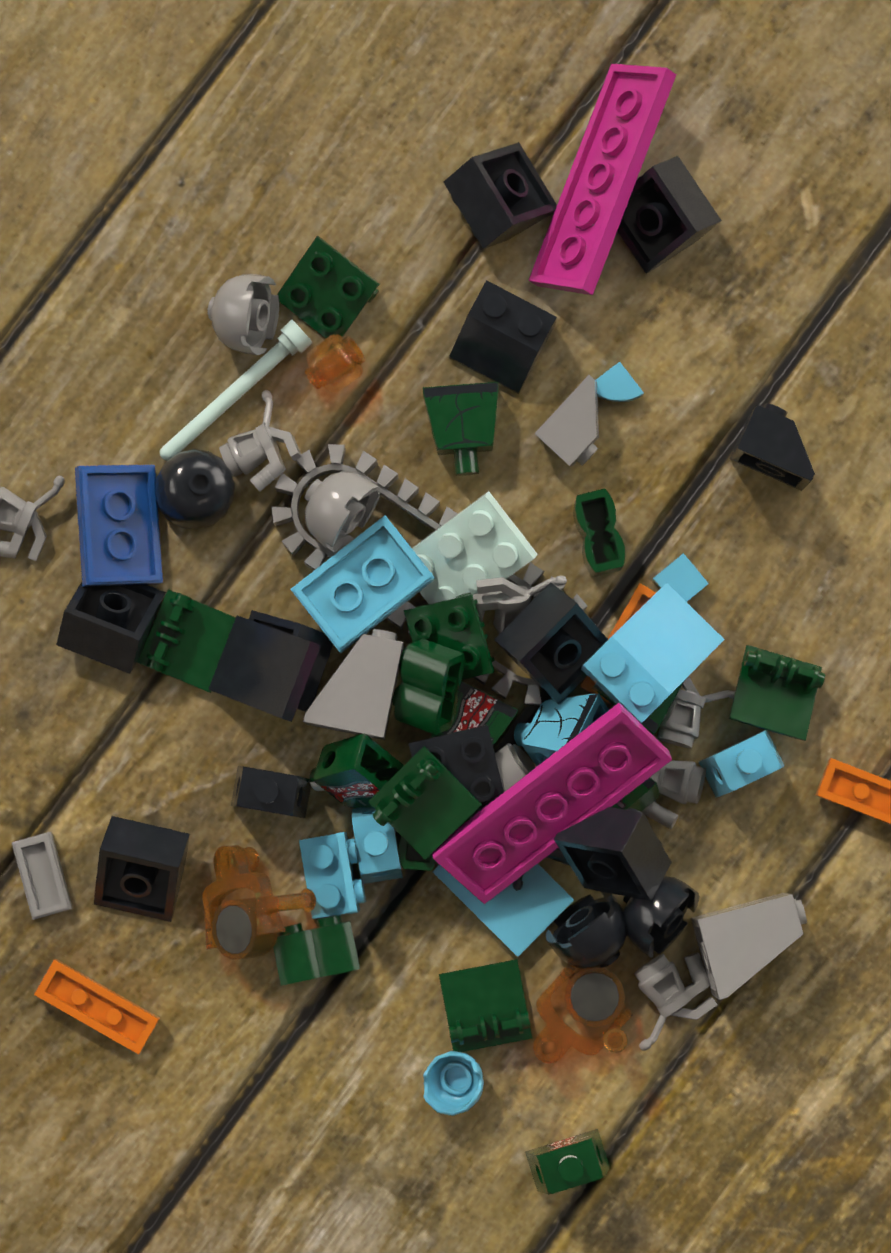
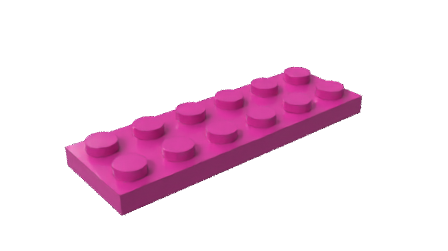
(602, 178)
(563, 790)

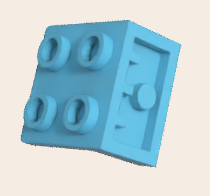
(330, 874)

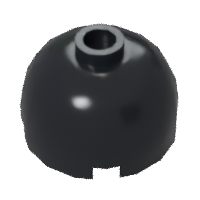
(194, 489)
(660, 921)
(590, 932)

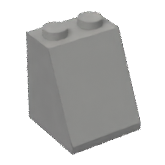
(361, 688)
(746, 938)

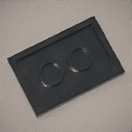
(264, 668)

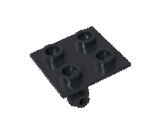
(469, 759)

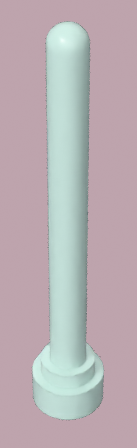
(290, 341)

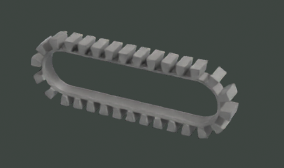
(407, 492)

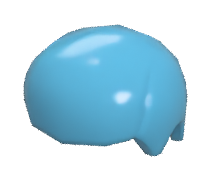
(453, 1083)

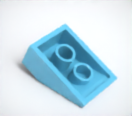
(652, 653)

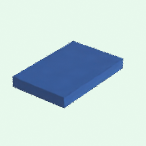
(118, 525)

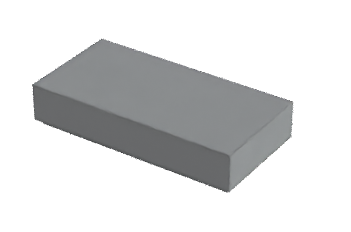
(42, 875)

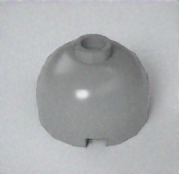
(245, 313)
(339, 507)

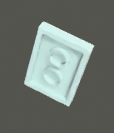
(472, 547)

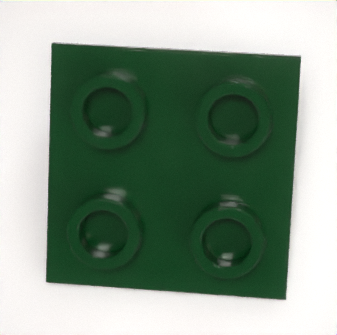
(327, 289)
(455, 626)
(187, 640)
(776, 692)
(423, 803)
(485, 1006)

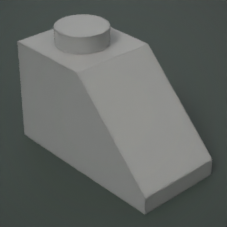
(574, 425)

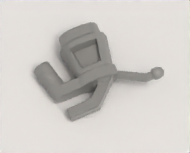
(252, 448)
(19, 515)
(507, 598)
(682, 720)
(680, 782)
(664, 987)

